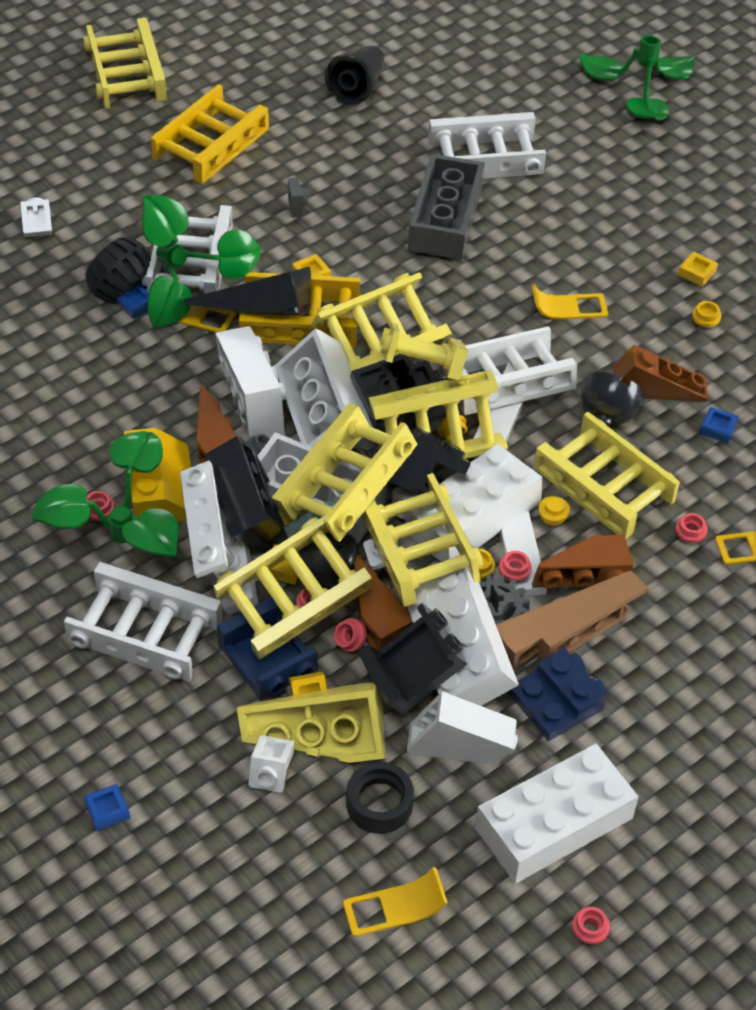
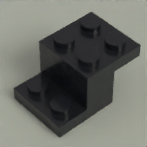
(389, 377)
(416, 467)

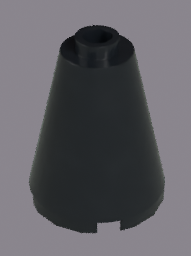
(354, 74)

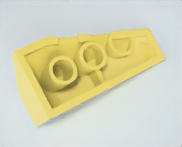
(326, 722)

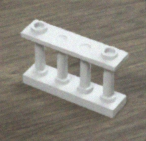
(494, 130)
(212, 278)
(524, 382)
(209, 539)
(141, 593)

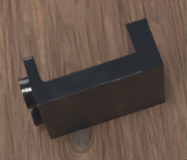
(414, 660)

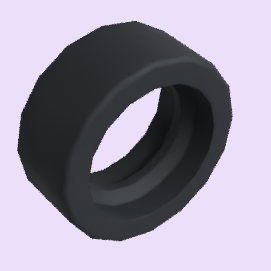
(383, 774)

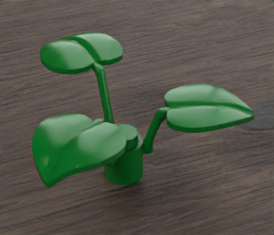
(648, 56)
(161, 224)
(151, 532)

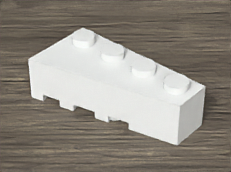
(252, 381)

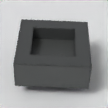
(296, 197)

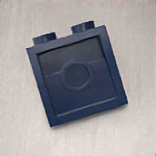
(559, 694)

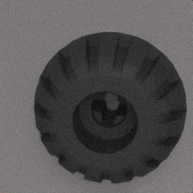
(118, 269)

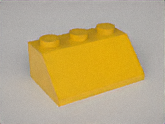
(163, 485)

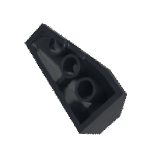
(268, 295)

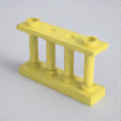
(146, 52)
(403, 284)
(449, 356)
(448, 394)
(326, 456)
(600, 499)
(397, 558)
(295, 619)

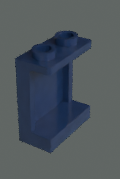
(271, 673)

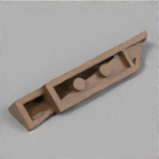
(569, 620)

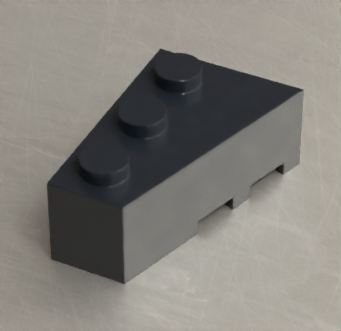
(245, 496)

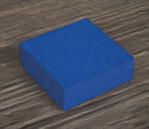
(134, 302)
(719, 425)
(106, 807)

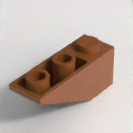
(660, 377)
(212, 426)
(585, 563)
(380, 611)

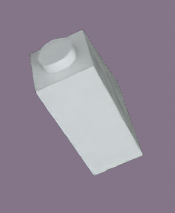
(461, 731)

